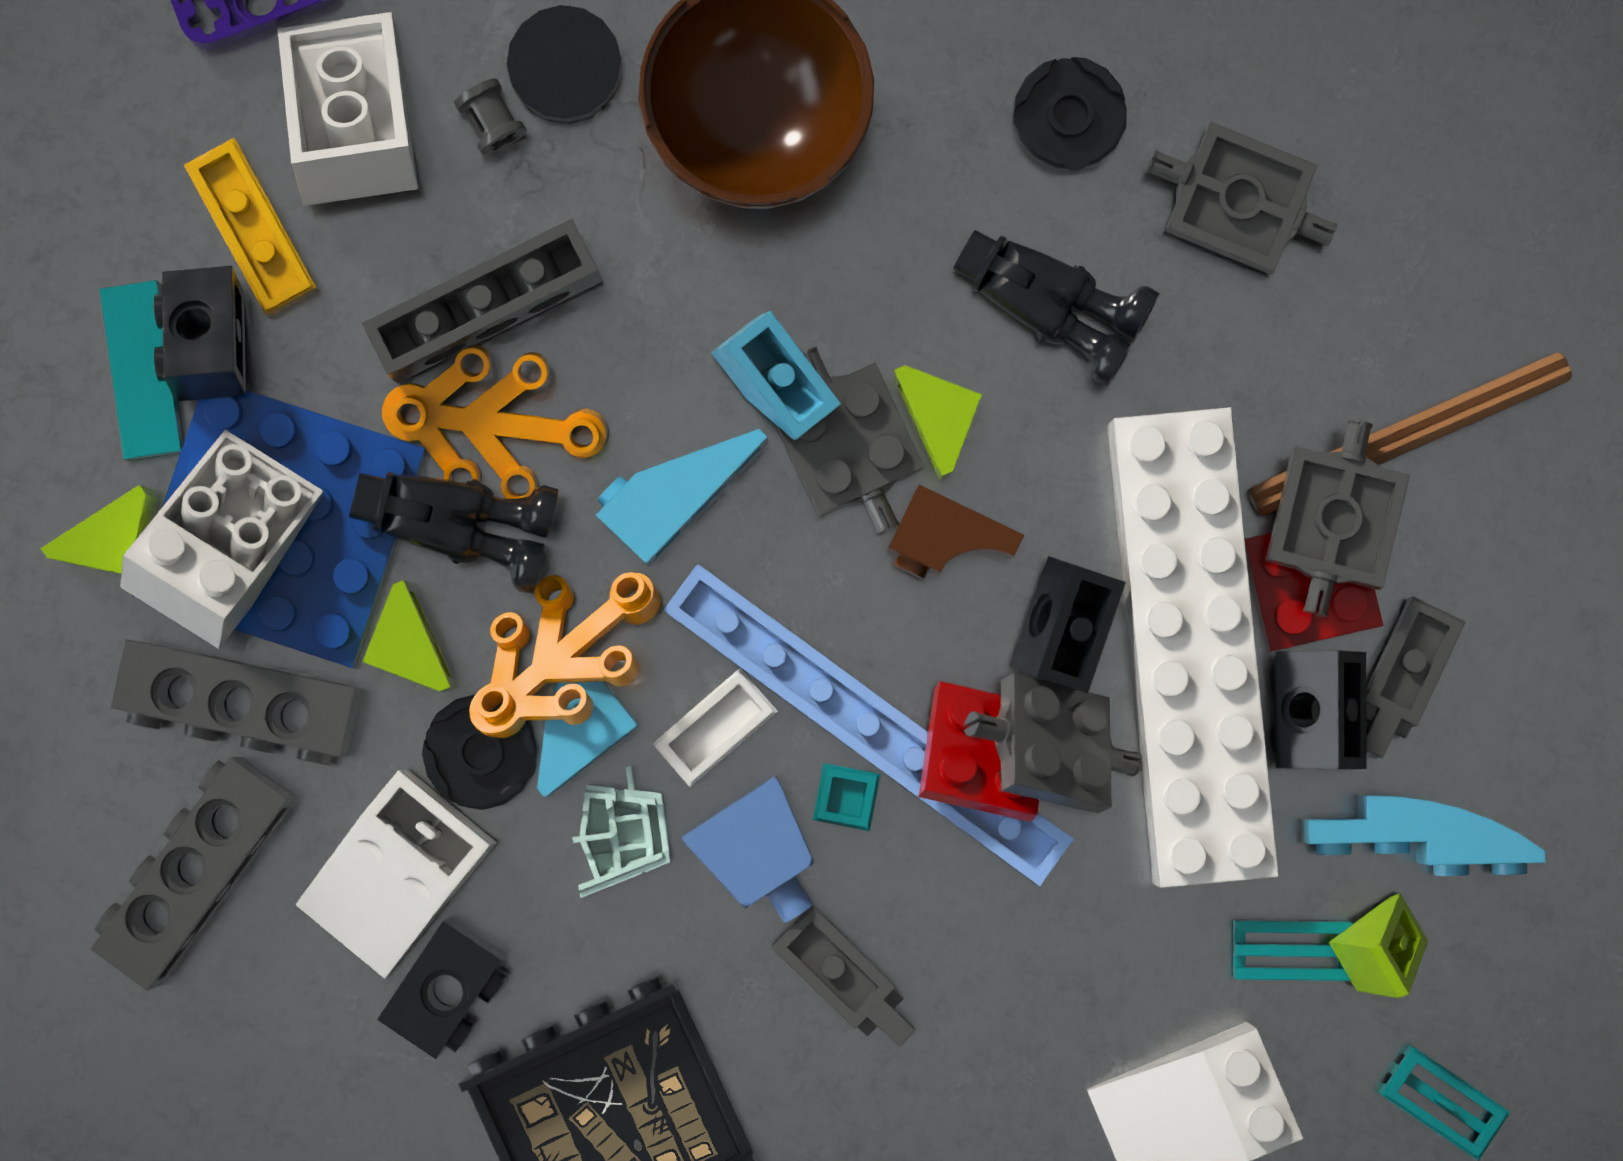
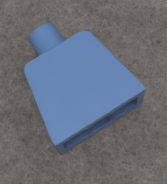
(757, 850)

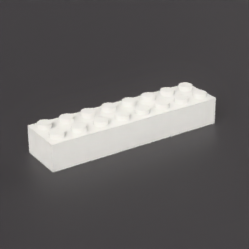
(1192, 648)

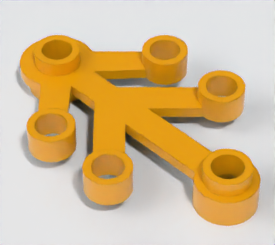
(484, 422)
(558, 658)

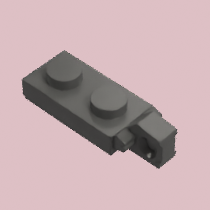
(1408, 672)
(843, 976)

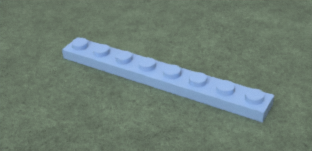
(849, 712)

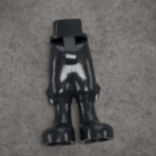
(1045, 291)
(445, 516)

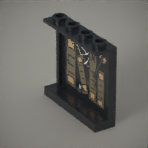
(611, 1088)

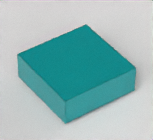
(846, 797)

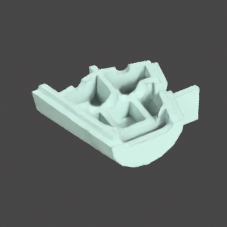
(622, 833)

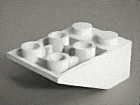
(218, 538)
(395, 872)

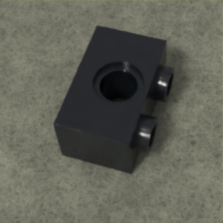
(216, 361)
(1068, 624)
(1340, 732)
(415, 1010)

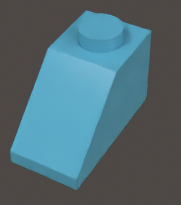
(776, 375)
(572, 748)

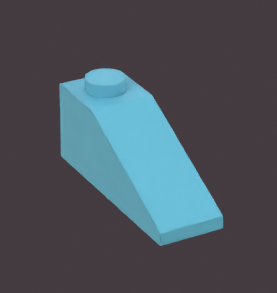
(668, 497)

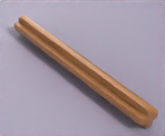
(1442, 419)

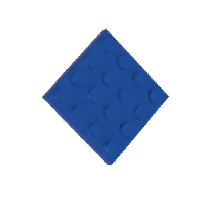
(336, 565)

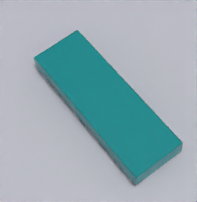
(144, 406)

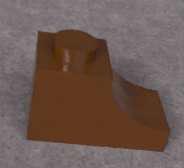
(942, 530)

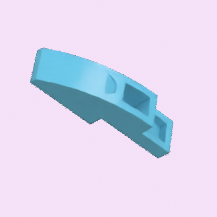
(1441, 833)

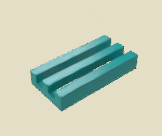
(1241, 950)
(1402, 1074)

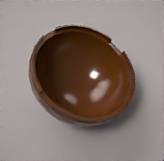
(756, 97)

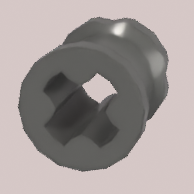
(490, 117)

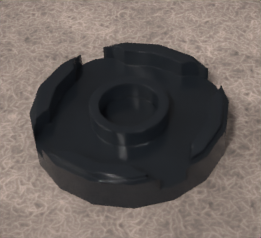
(564, 63)
(1069, 114)
(474, 767)

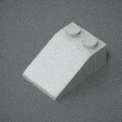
(346, 109)
(1199, 1104)

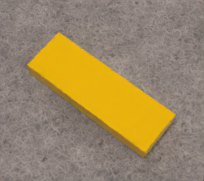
(251, 227)

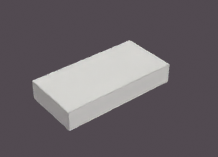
(715, 727)

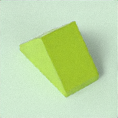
(940, 414)
(107, 534)
(406, 642)
(1382, 949)

